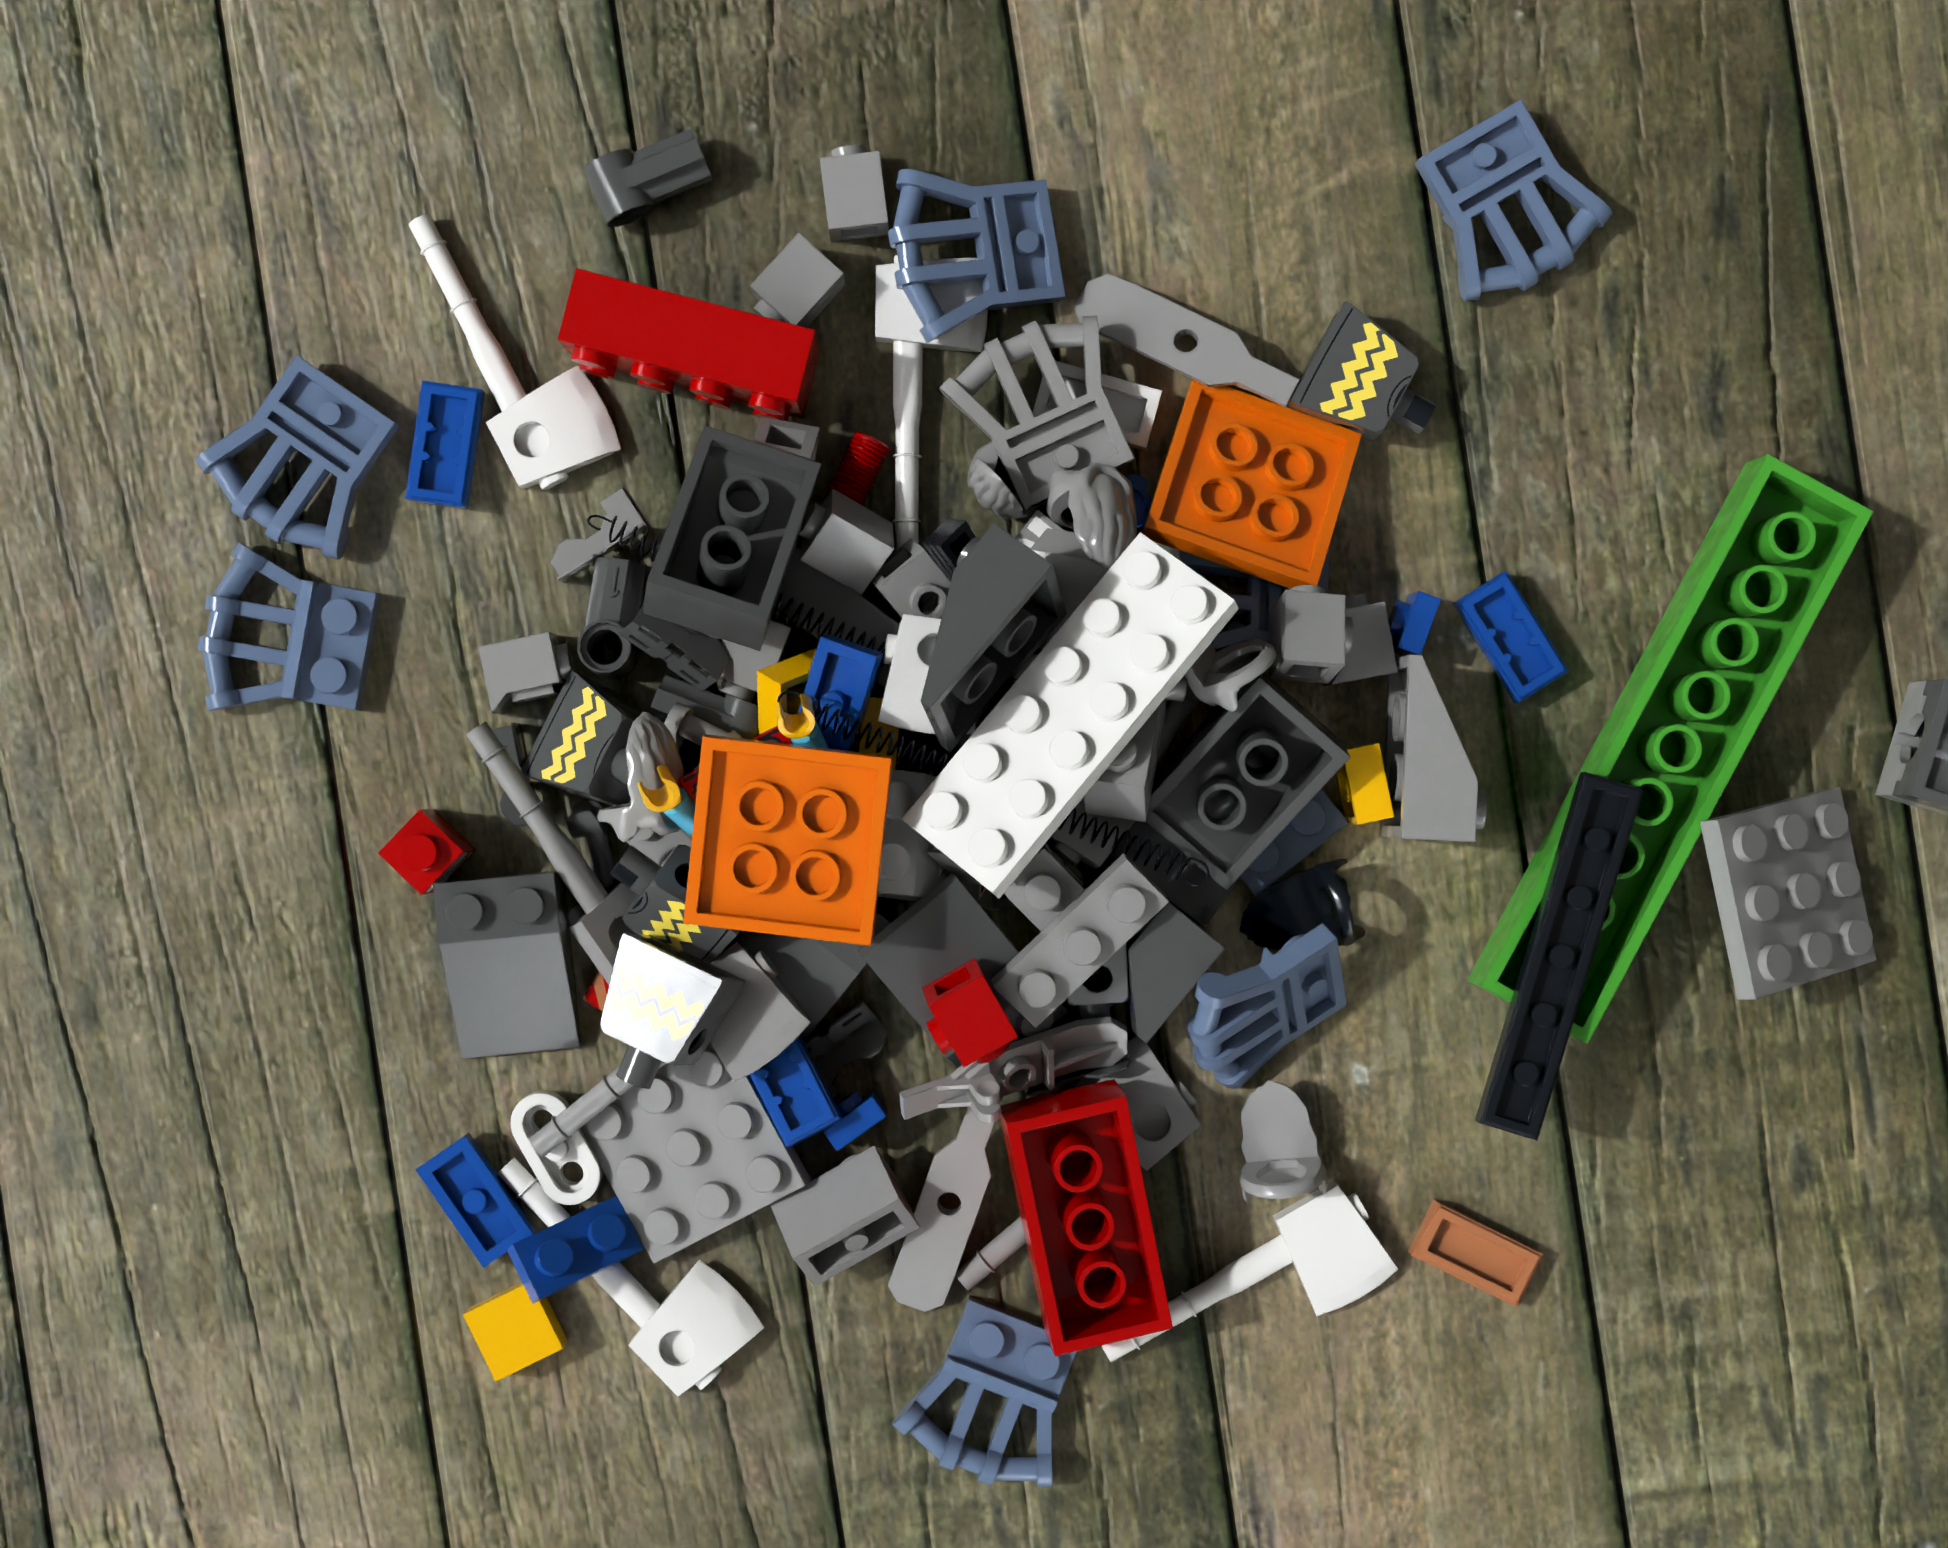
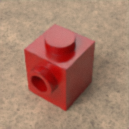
(968, 1015)

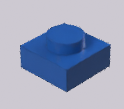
(1412, 622)
(857, 1115)

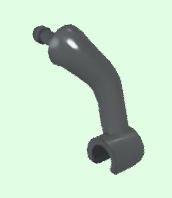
(585, 824)

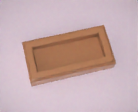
(1475, 1253)

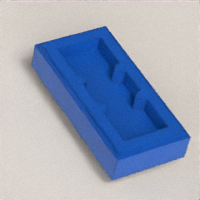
(445, 444)
(1510, 637)
(796, 1094)

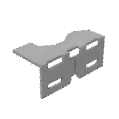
(577, 554)

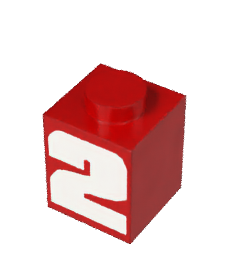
(426, 850)

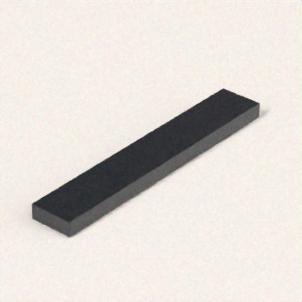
(1559, 955)

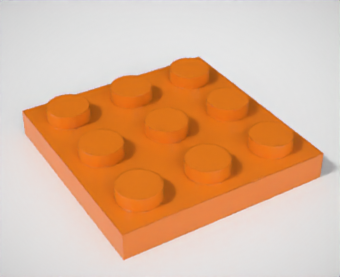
(1252, 485)
(787, 839)

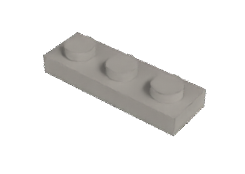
(1079, 940)

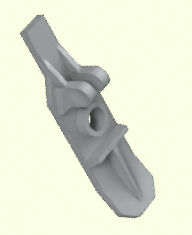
(1155, 323)
(1023, 1065)
(935, 1249)

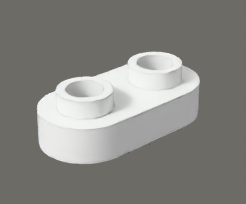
(550, 1167)

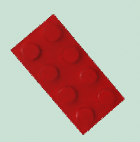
(689, 345)
(1085, 1216)

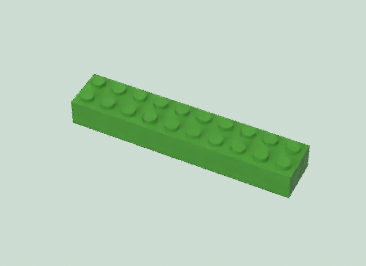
(1693, 708)

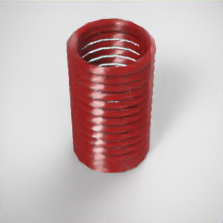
(855, 463)

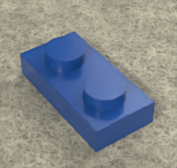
(844, 679)
(475, 1199)
(574, 1249)

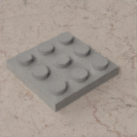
(1788, 892)
(692, 1154)

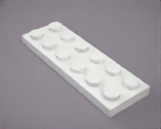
(1070, 714)

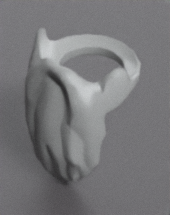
(991, 489)
(1100, 509)
(1221, 674)
(646, 749)
(1279, 1145)

